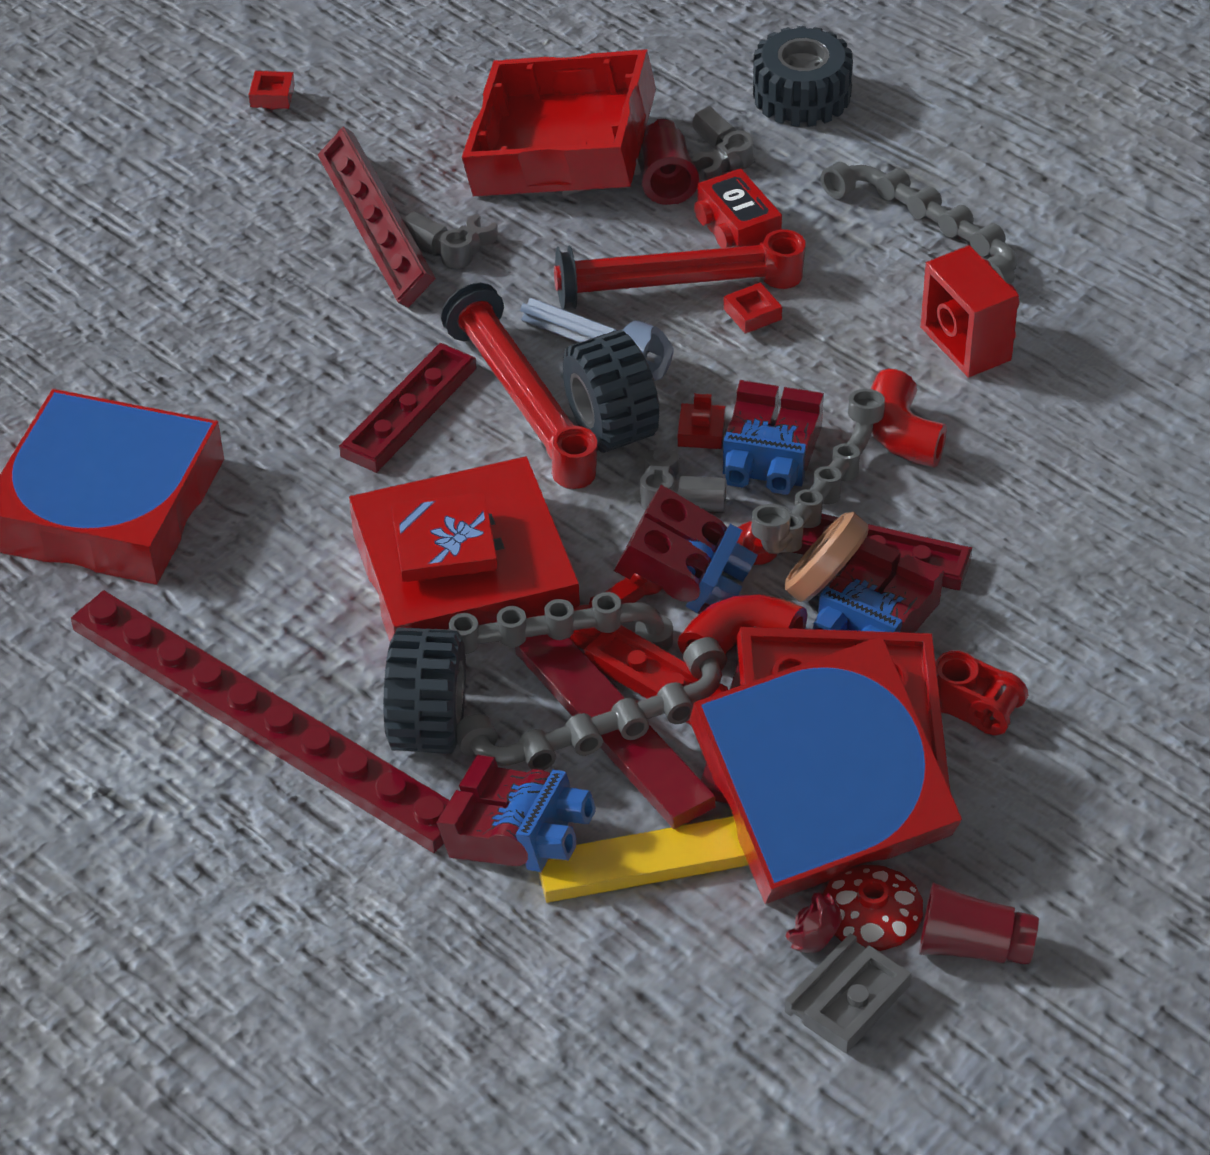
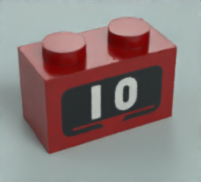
(736, 210)

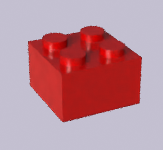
(969, 310)

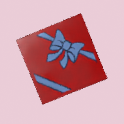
(444, 536)

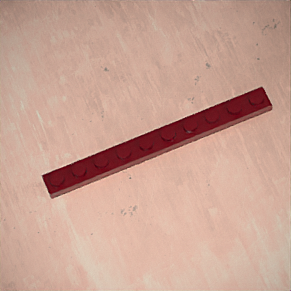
(264, 718)

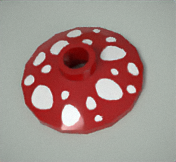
(879, 921)

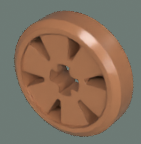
(826, 557)

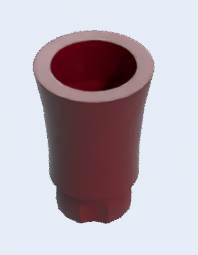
(668, 169)
(976, 928)

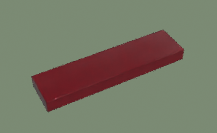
(407, 407)
(945, 555)

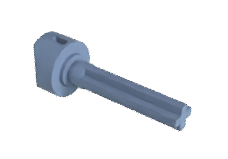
(578, 328)

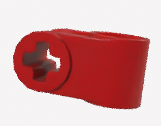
(975, 691)

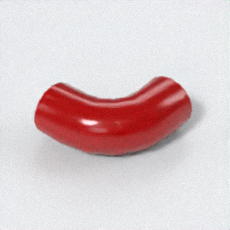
(902, 431)
(726, 617)

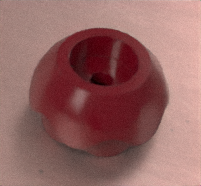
(815, 924)

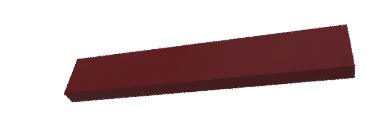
(376, 217)
(646, 760)

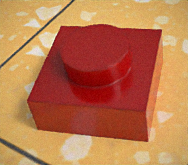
(271, 89)
(753, 307)

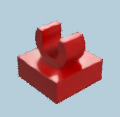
(701, 423)

